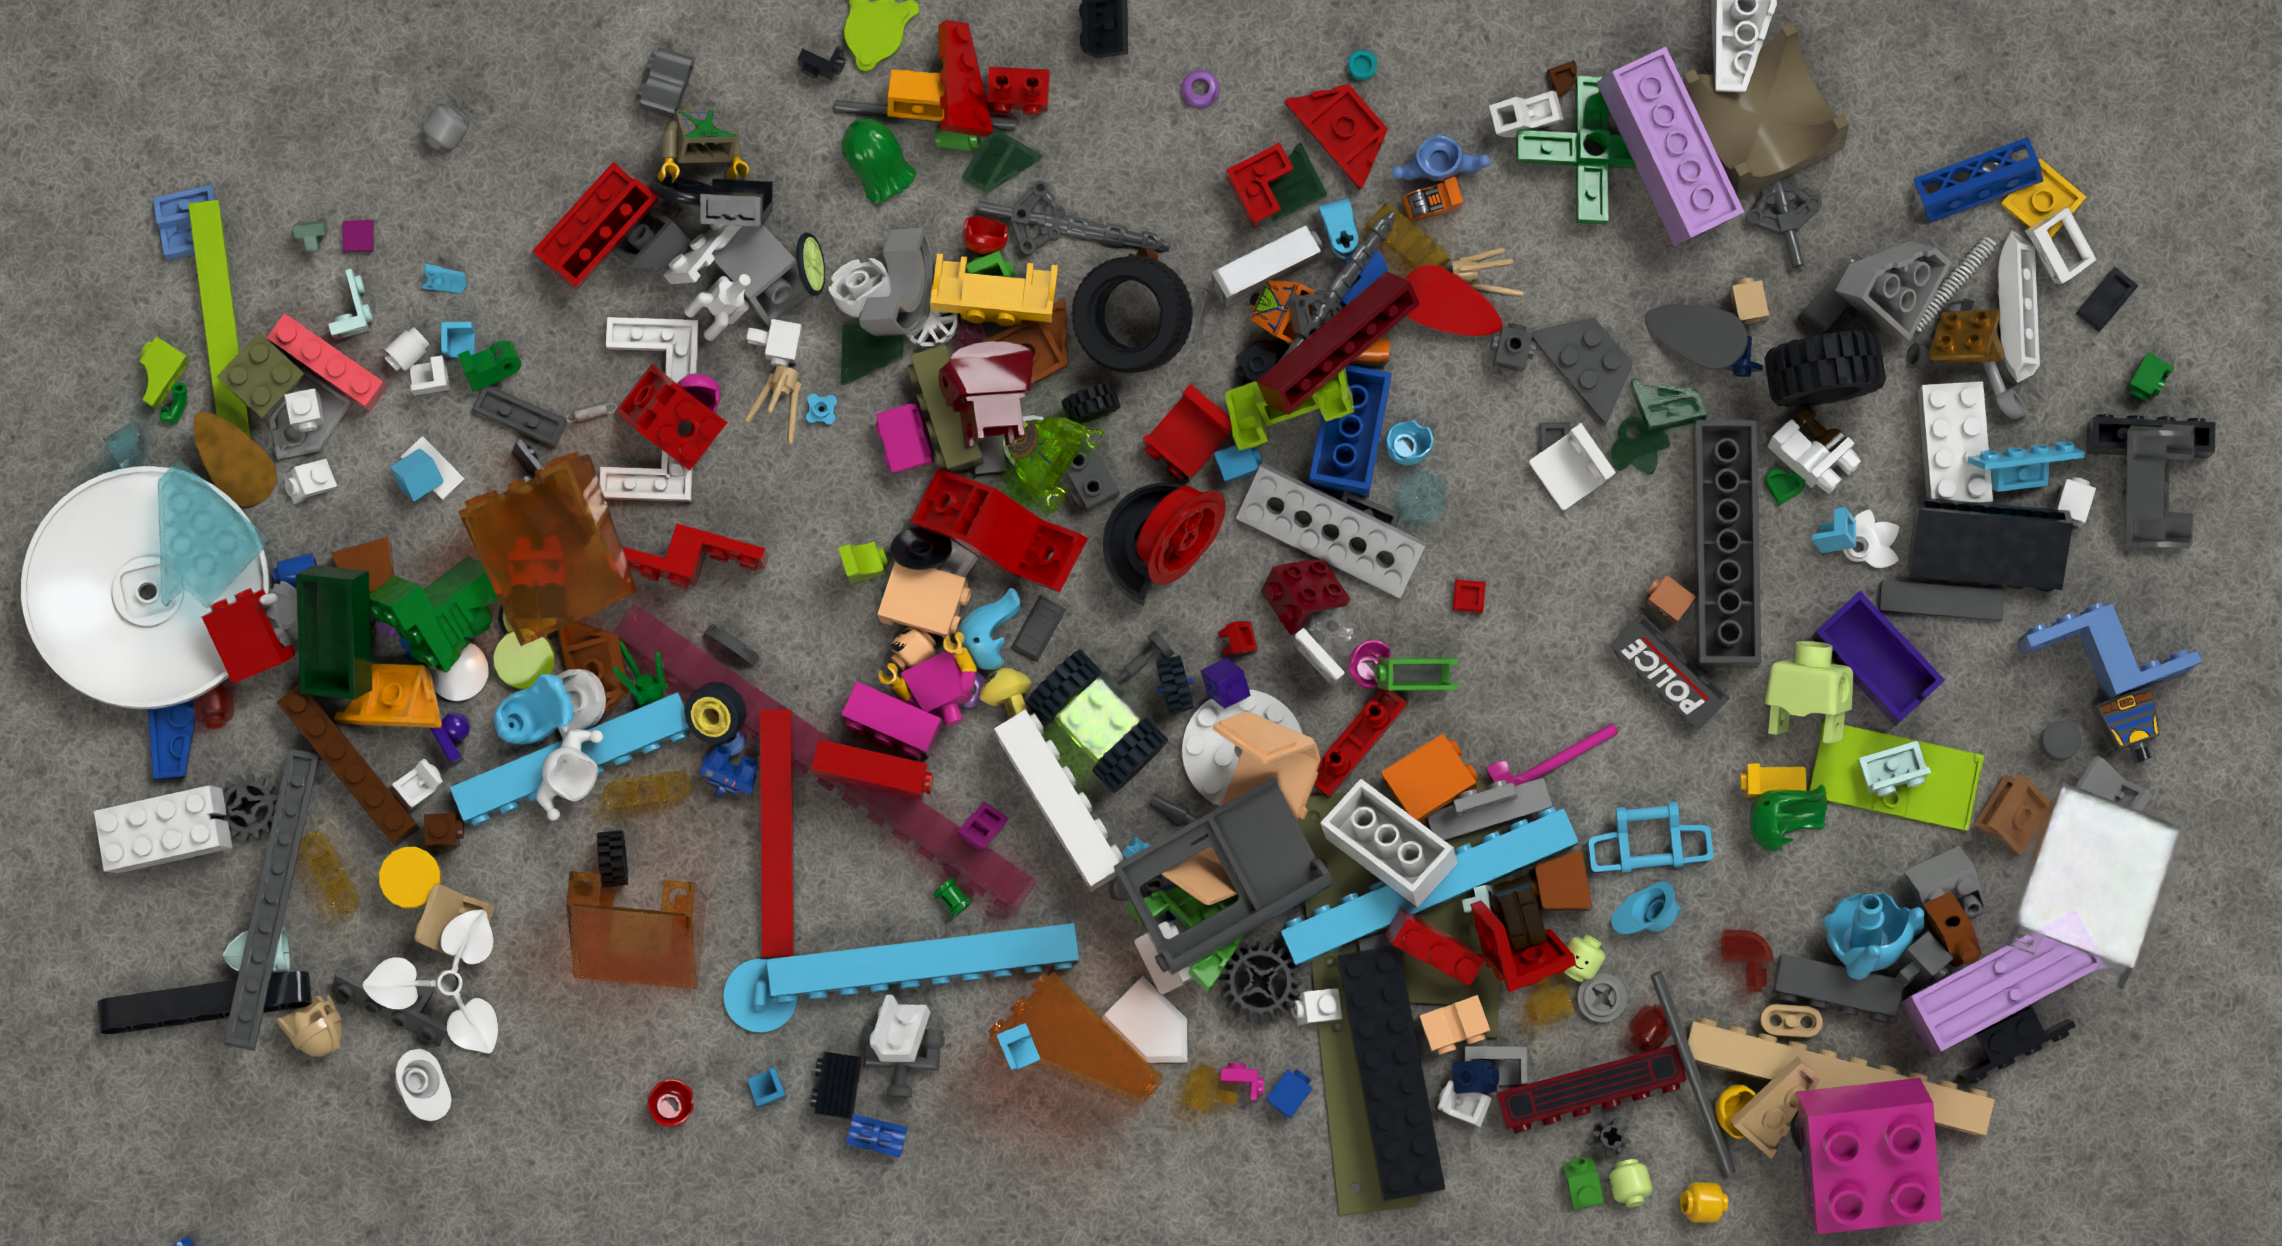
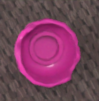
(702, 388)
(1366, 651)

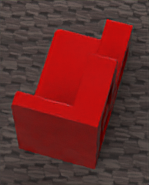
(1251, 180)

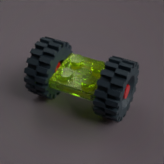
(1097, 720)

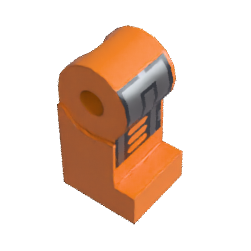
(1433, 200)

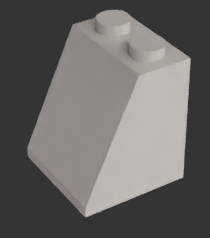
(771, 268)

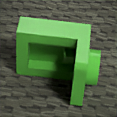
(991, 265)
(1583, 1183)

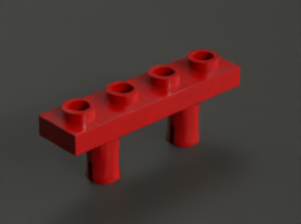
(1358, 740)

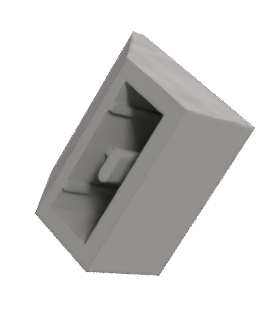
(1943, 874)

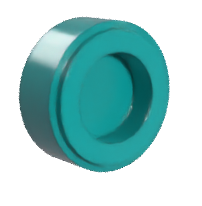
(1362, 65)

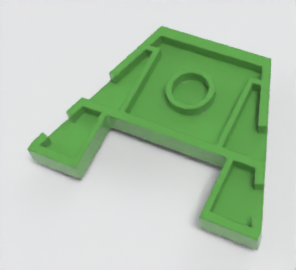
(1190, 912)

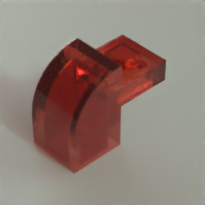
(1747, 948)

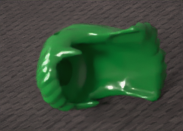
(876, 159)
(1785, 811)

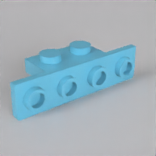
(2022, 467)

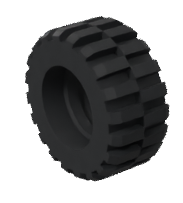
(1825, 368)

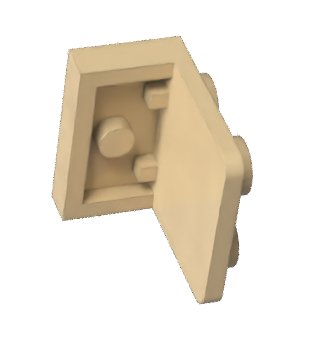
(441, 908)

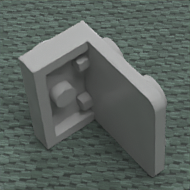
(2107, 782)

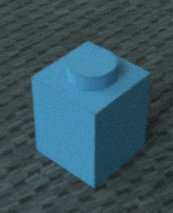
(1237, 464)

